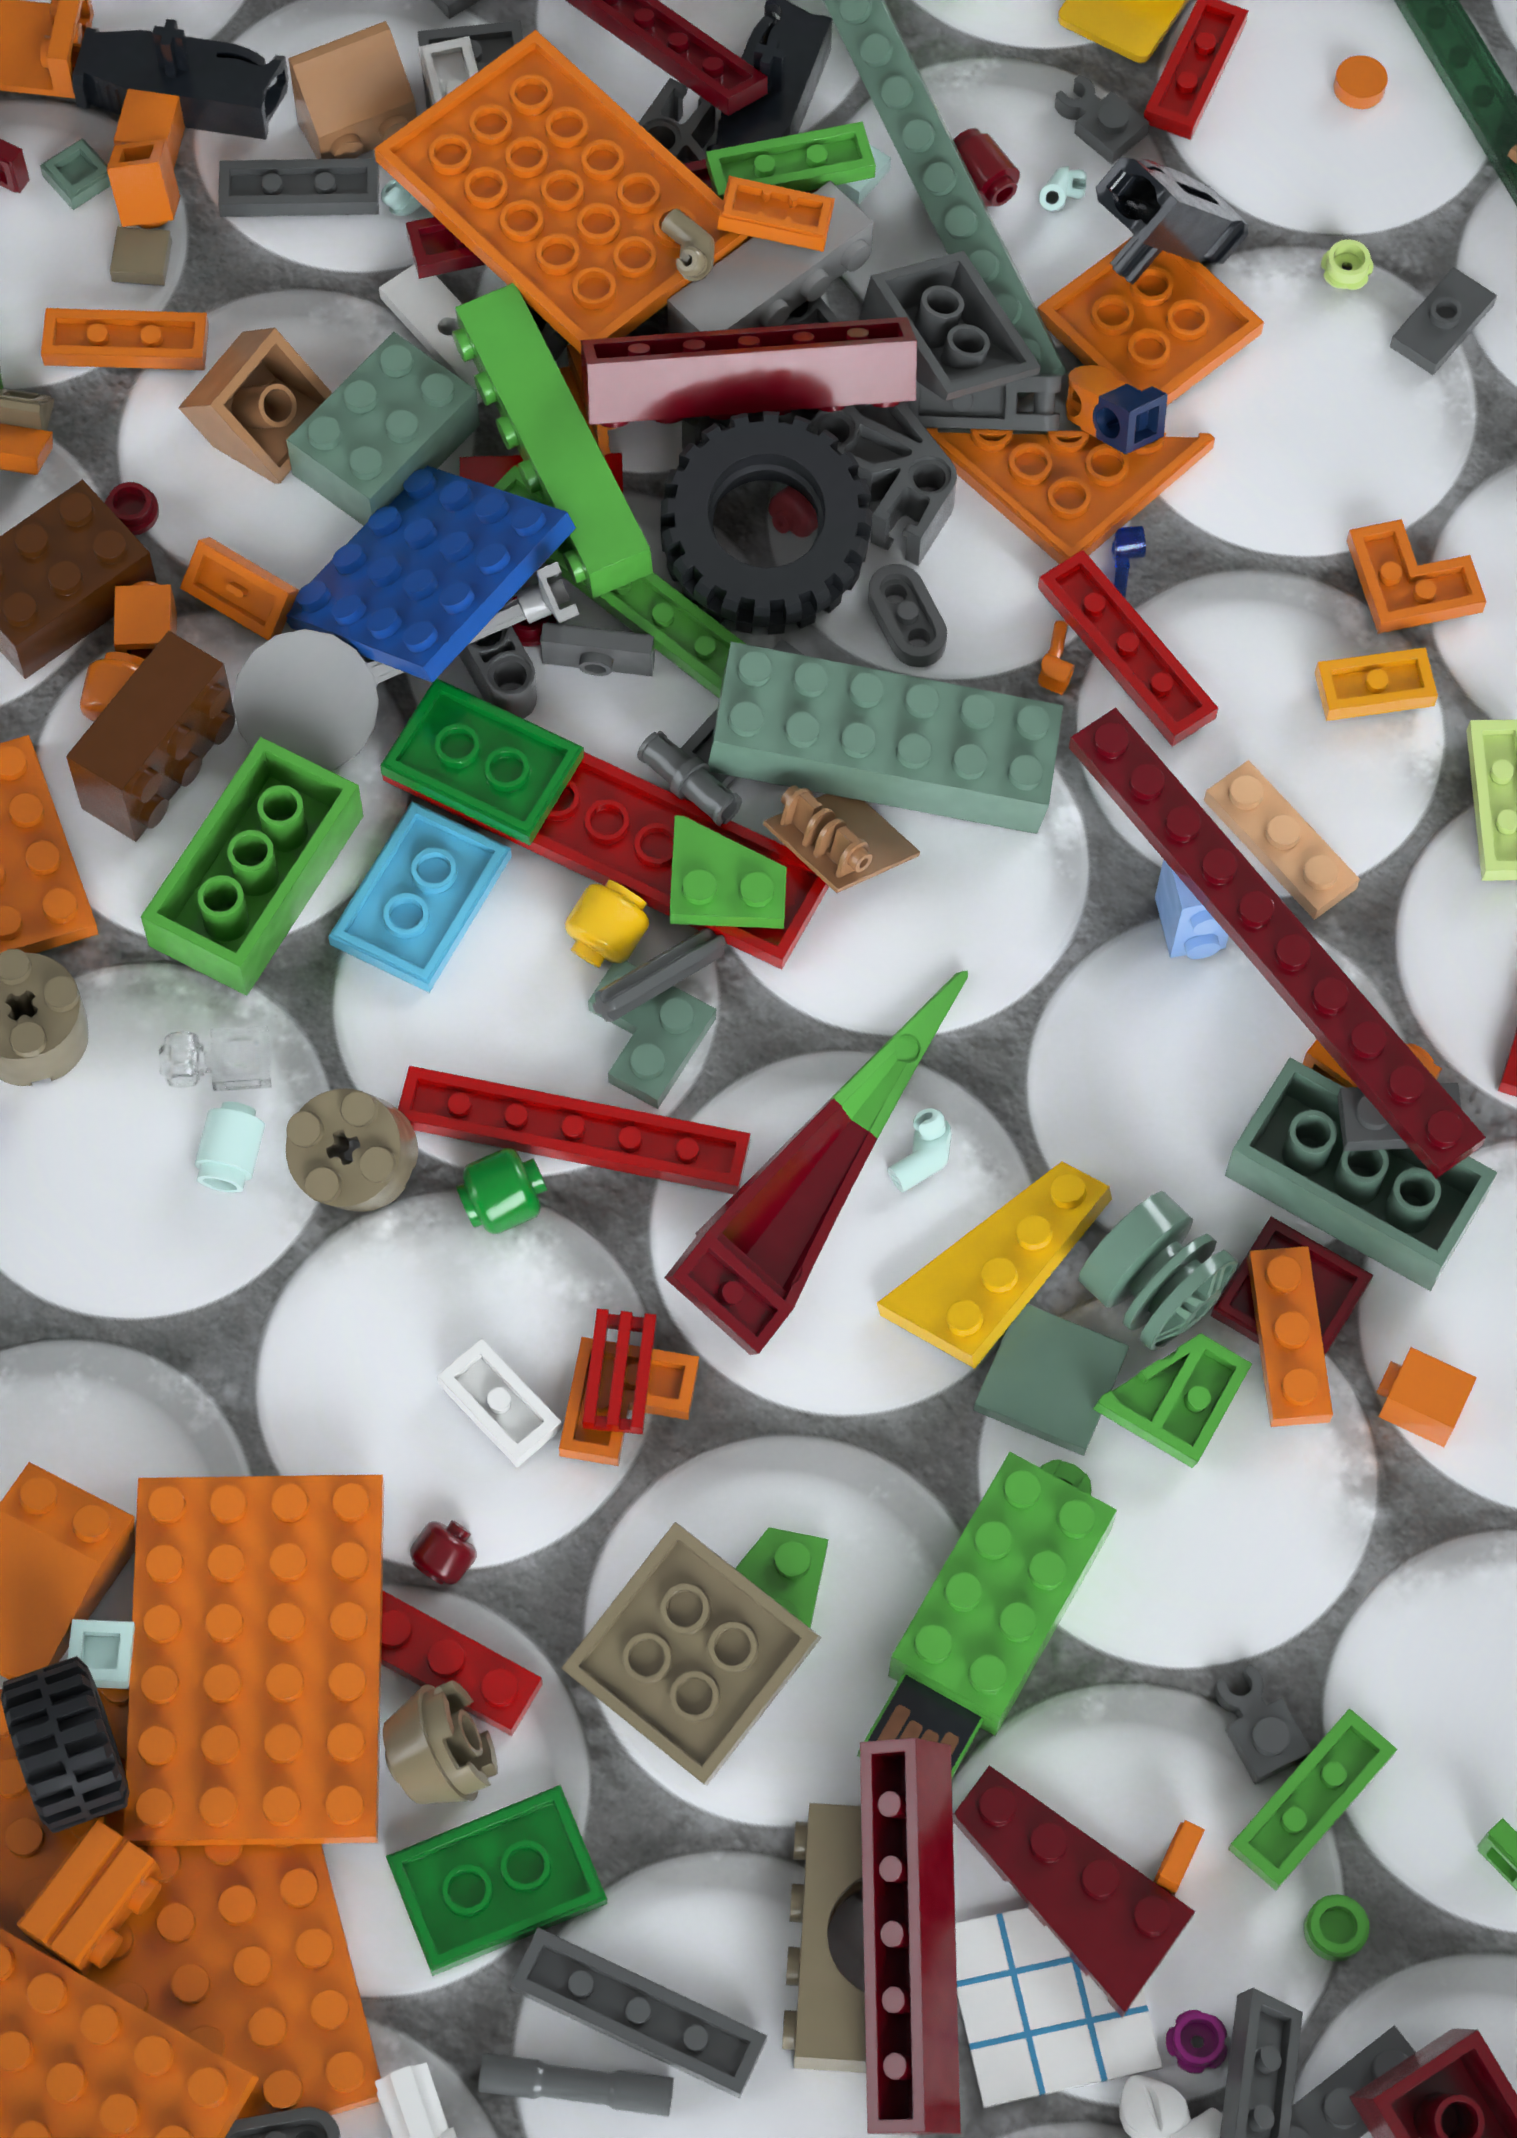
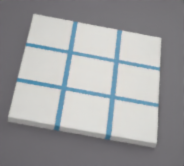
(1037, 2017)

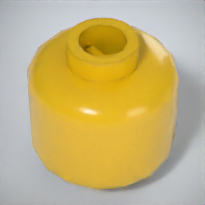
(607, 923)

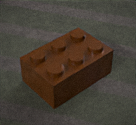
(63, 576)
(152, 737)

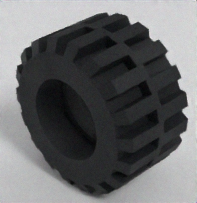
(64, 1744)

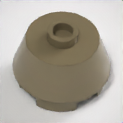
(437, 1747)

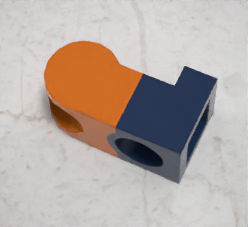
(1115, 409)

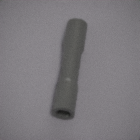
(615, 2089)

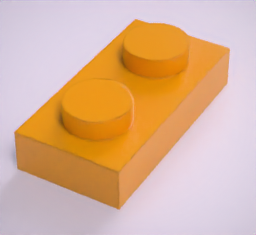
(1376, 684)

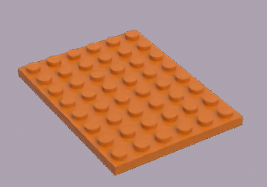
(229, 1953)

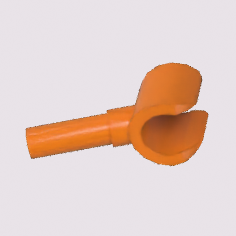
(1055, 672)

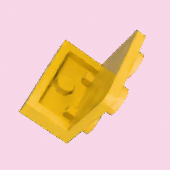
(1122, 26)

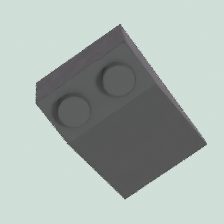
(957, 323)

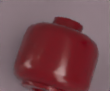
(443, 1552)

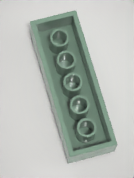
(885, 738)

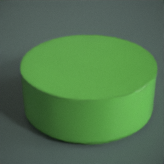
(1336, 1927)

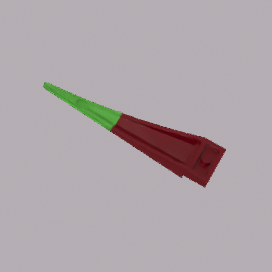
(767, 1237)

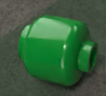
(501, 1191)

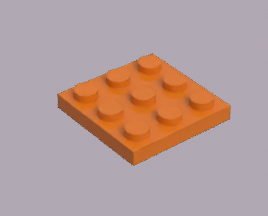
(1153, 332)

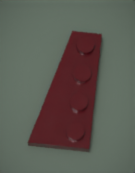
(1087, 1896)

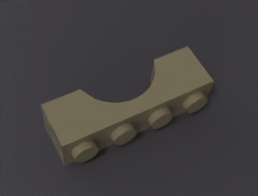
(830, 2011)

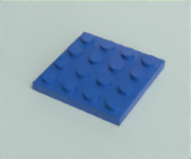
(430, 571)

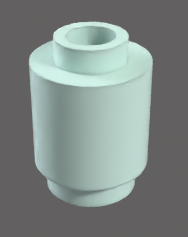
(229, 1147)

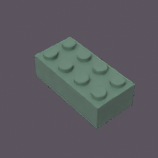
(1365, 1198)

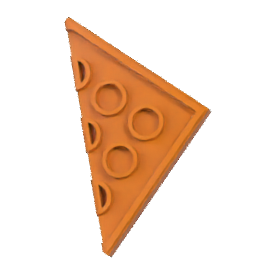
(1067, 484)

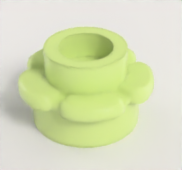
(1347, 254)

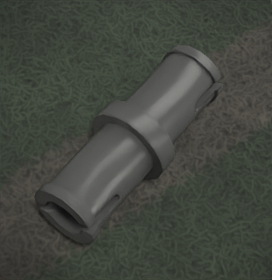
(689, 778)

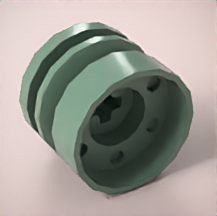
(1168, 1280)

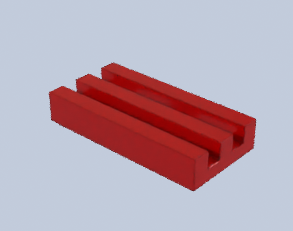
(624, 1324)

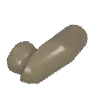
(696, 245)

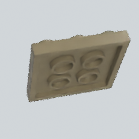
(691, 1653)

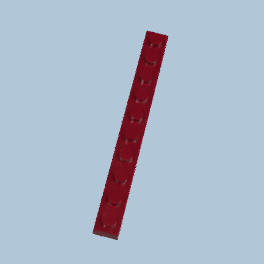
(1277, 943)

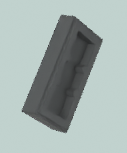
(1443, 321)
(597, 649)

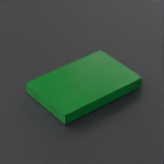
(482, 761)
(496, 1880)

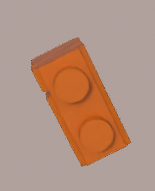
(92, 1899)

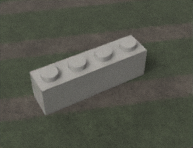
(771, 279)

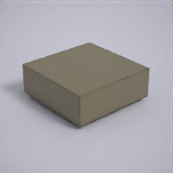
(140, 256)

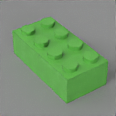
(253, 866)

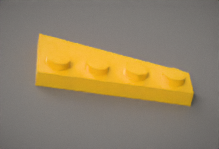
(993, 1271)

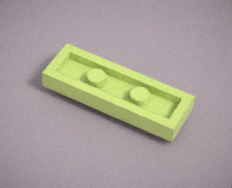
(1494, 788)

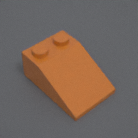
(55, 1565)

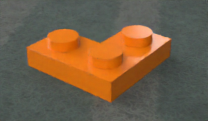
(1408, 593)
(669, 1395)

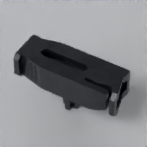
(793, 58)
(217, 81)
(1167, 214)

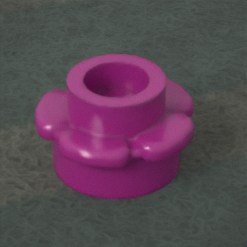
(1206, 2026)

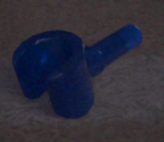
(1127, 545)

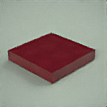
(1336, 1283)

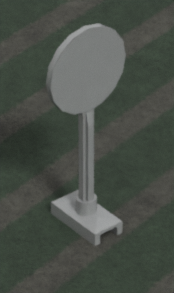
(323, 697)

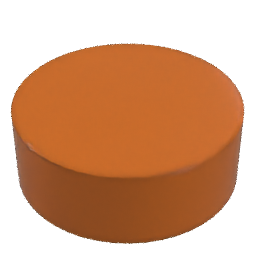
(1360, 82)

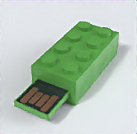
(994, 1605)

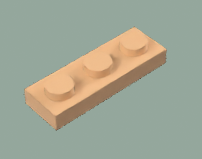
(1281, 839)

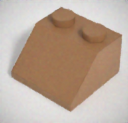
(351, 93)
(256, 401)

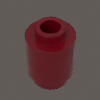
(988, 166)

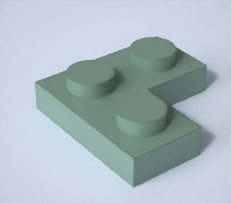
(662, 1041)

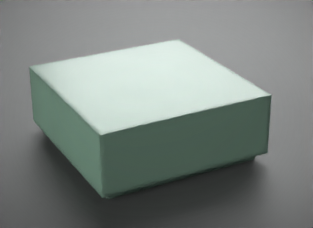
(76, 173)

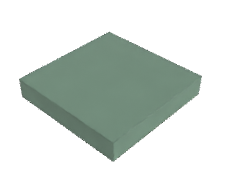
(1051, 1378)

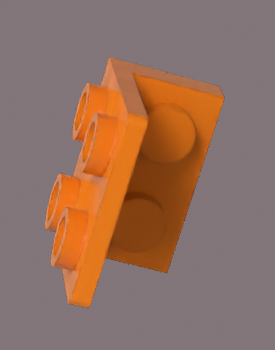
(41, 45)

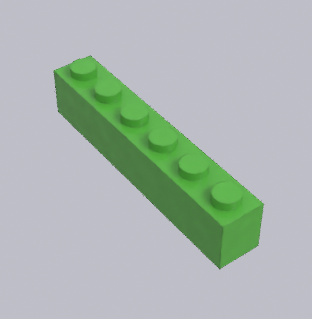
(552, 439)

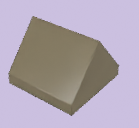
(25, 409)

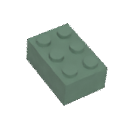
(382, 427)

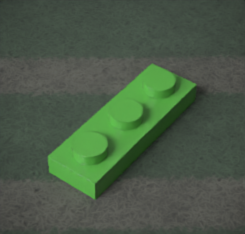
(797, 160)
(1312, 1799)

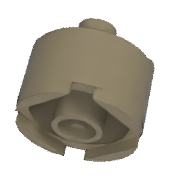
(39, 1019)
(321, 1136)

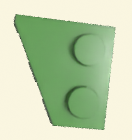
(1179, 1398)

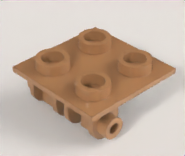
(838, 837)

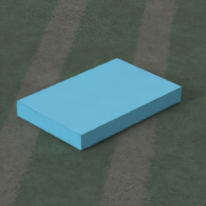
(420, 896)

